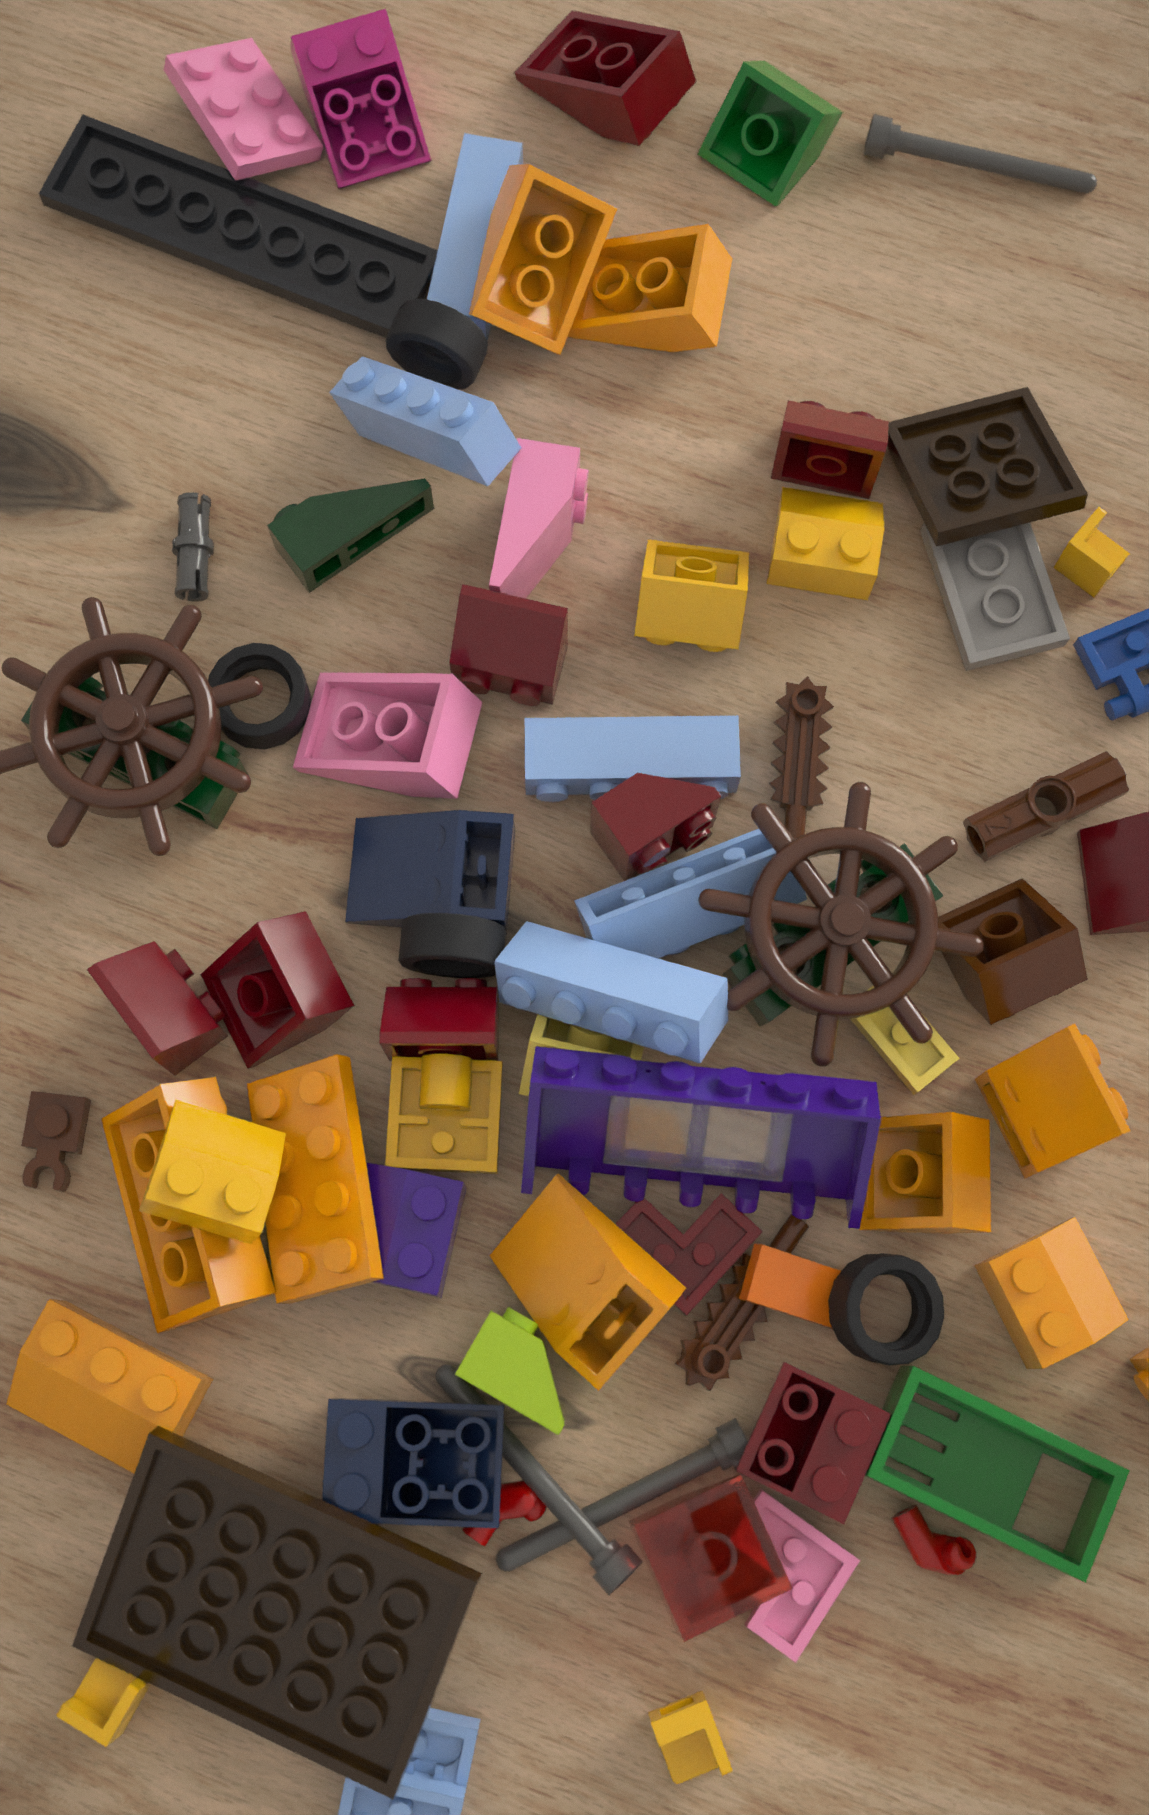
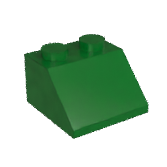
(768, 131)

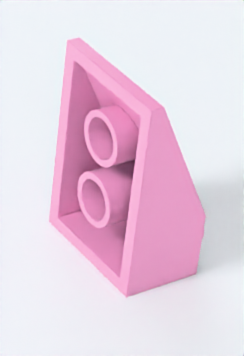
(538, 515)
(390, 732)

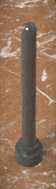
(887, 138)
(723, 1451)
(609, 1559)

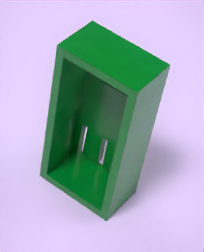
(989, 1468)

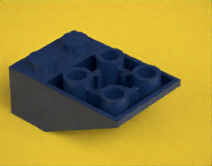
(431, 866)
(414, 1461)

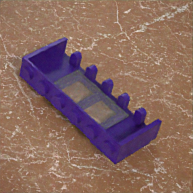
(701, 1129)

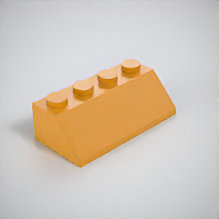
(183, 1268)

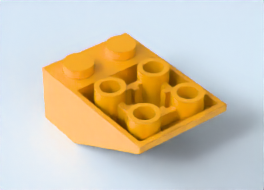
(1053, 1101)
(584, 1281)

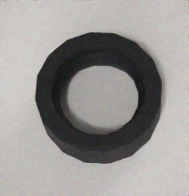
(437, 343)
(284, 726)
(451, 945)
(926, 1306)

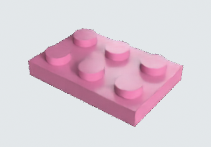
(243, 108)

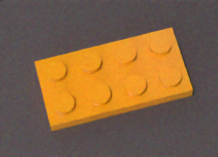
(322, 1203)

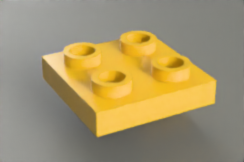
(444, 1114)

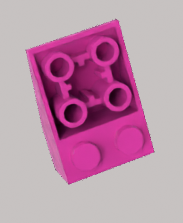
(360, 98)

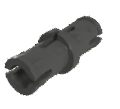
(192, 547)

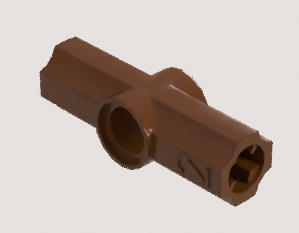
(1071, 792)

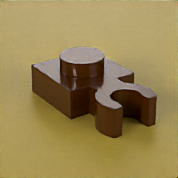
(54, 1127)

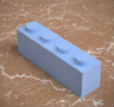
(473, 195)
(426, 420)
(602, 752)
(661, 908)
(613, 991)

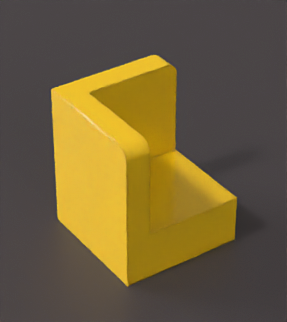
(1091, 556)
(104, 1702)
(689, 1738)

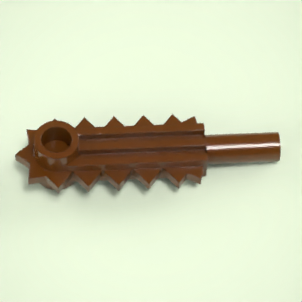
(801, 745)
(730, 1320)

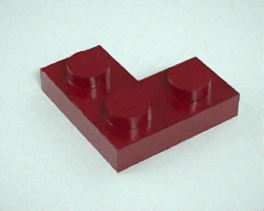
(699, 1254)

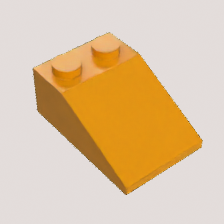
(539, 256)
(657, 291)

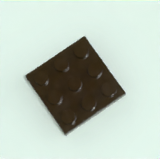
(984, 466)

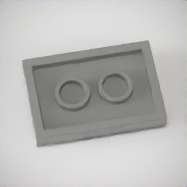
(997, 596)

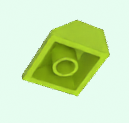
(514, 1368)

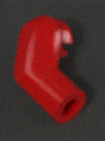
(516, 1501)
(933, 1550)

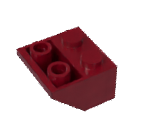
(650, 820)
(813, 1442)

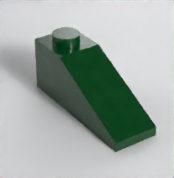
(342, 527)

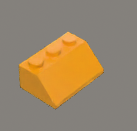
(101, 1384)

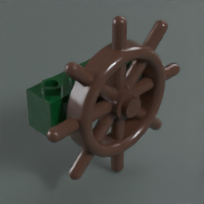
(130, 739)
(839, 928)

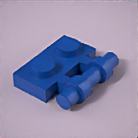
(1116, 656)

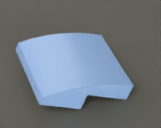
(434, 1777)

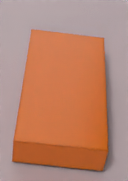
(789, 1284)

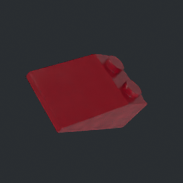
(610, 74)

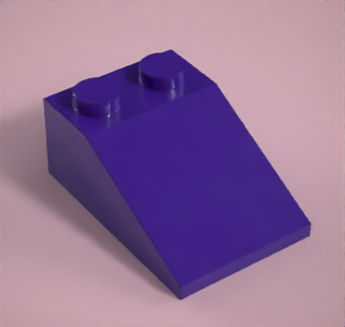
(415, 1226)

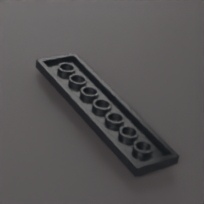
(237, 226)

